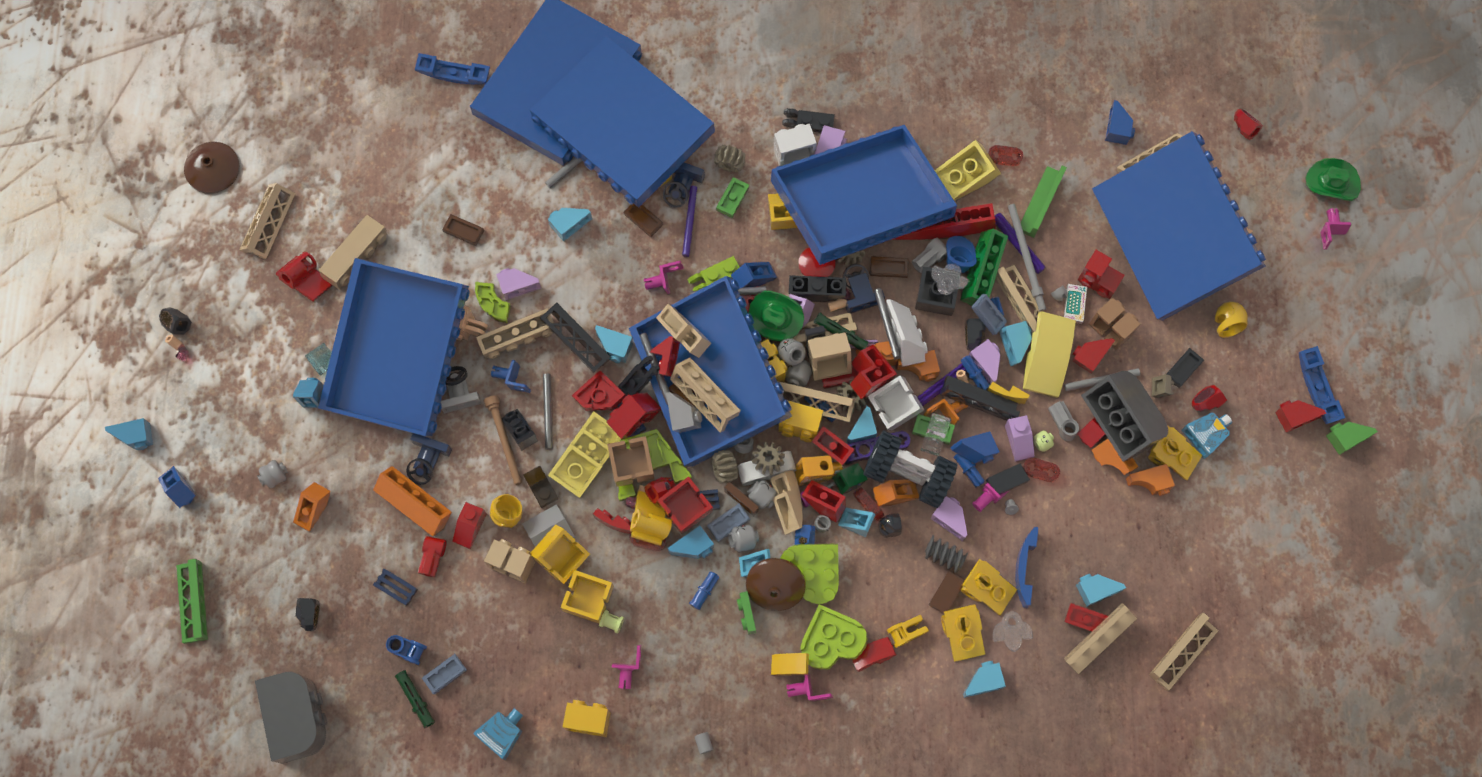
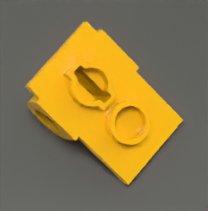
(1175, 453)
(649, 521)
(988, 586)
(964, 632)

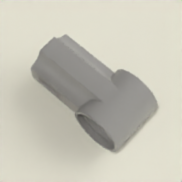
(933, 253)
(1063, 419)

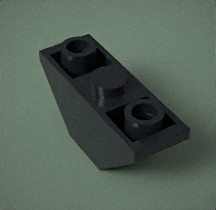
(817, 288)
(519, 429)

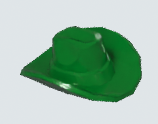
(1334, 179)
(776, 315)

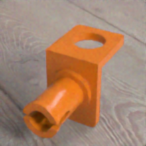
(949, 411)

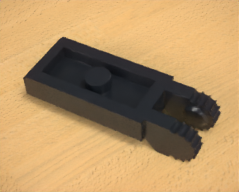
(815, 119)
(638, 377)

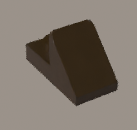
(540, 486)

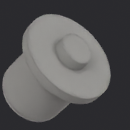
(1011, 508)

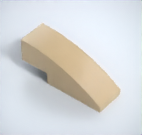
(683, 331)
(788, 501)

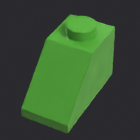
(1349, 435)

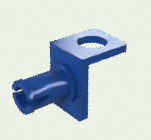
(510, 376)

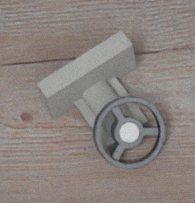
(458, 392)

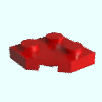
(598, 394)

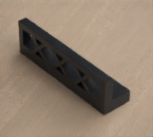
(579, 334)
(979, 398)

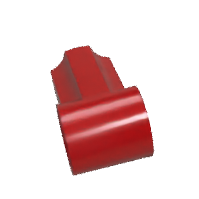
(432, 551)

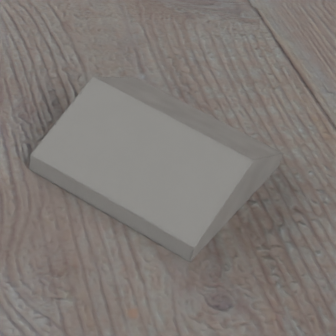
(542, 523)

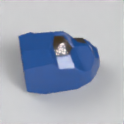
(805, 535)

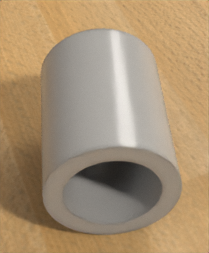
(703, 743)

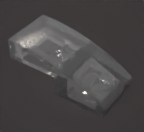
(935, 434)

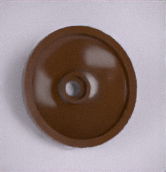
(217, 174)
(777, 576)

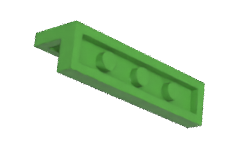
(1041, 200)
(197, 601)

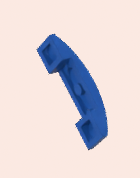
(452, 72)
(1318, 385)
(1025, 591)

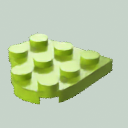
(819, 569)
(832, 637)

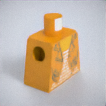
(816, 468)

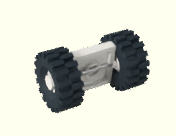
(935, 477)

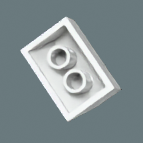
(906, 333)

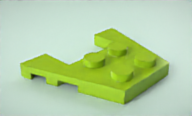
(661, 456)

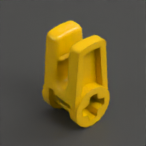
(900, 634)

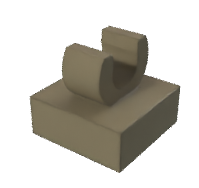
(1162, 386)

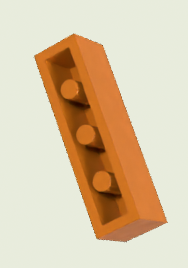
(412, 501)

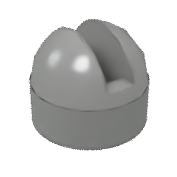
(1059, 293)
(823, 521)

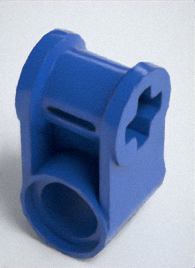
(409, 650)

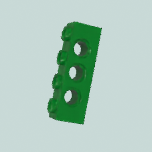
(983, 273)

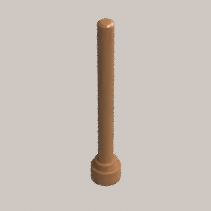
(492, 404)

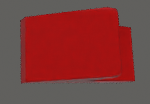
(669, 351)

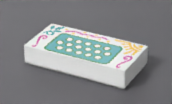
(1075, 303)

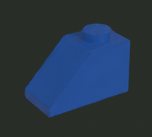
(1119, 125)
(754, 274)
(977, 448)
(176, 487)

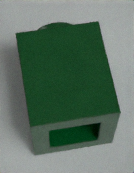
(849, 478)

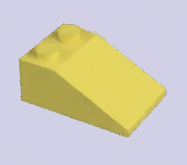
(967, 171)

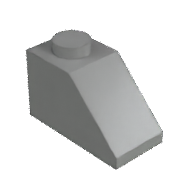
(682, 414)

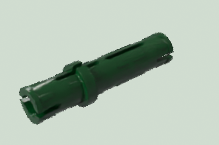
(833, 327)
(426, 719)

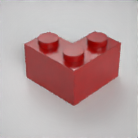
(1100, 276)
(873, 372)
(632, 413)

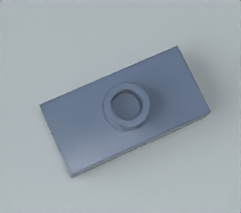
(989, 314)
(725, 523)
(444, 674)

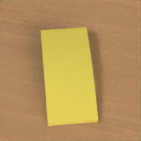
(1049, 354)
(584, 455)

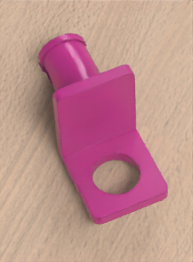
(1333, 227)
(662, 280)
(988, 496)
(626, 670)
(805, 688)

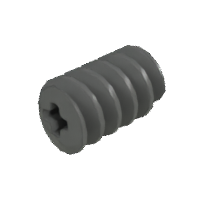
(945, 554)

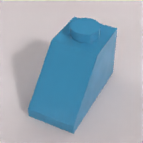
(308, 392)
(133, 433)
(693, 545)

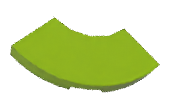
(491, 303)

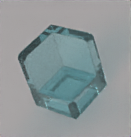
(319, 358)

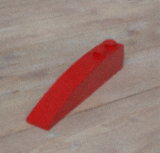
(965, 222)

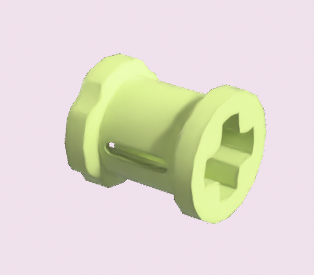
(611, 621)

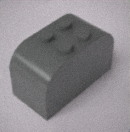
(1126, 414)
(291, 716)

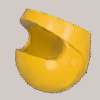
(1232, 316)
(506, 511)

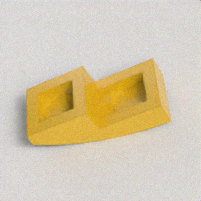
(1014, 394)
(790, 664)

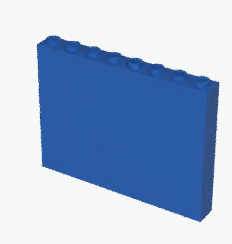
(536, 62)
(622, 121)
(862, 193)
(1179, 226)
(394, 347)
(731, 361)

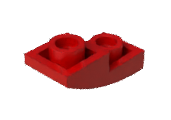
(619, 524)
(875, 652)

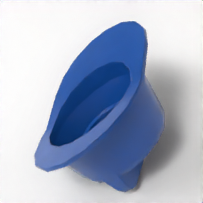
(960, 252)

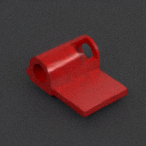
(304, 276)

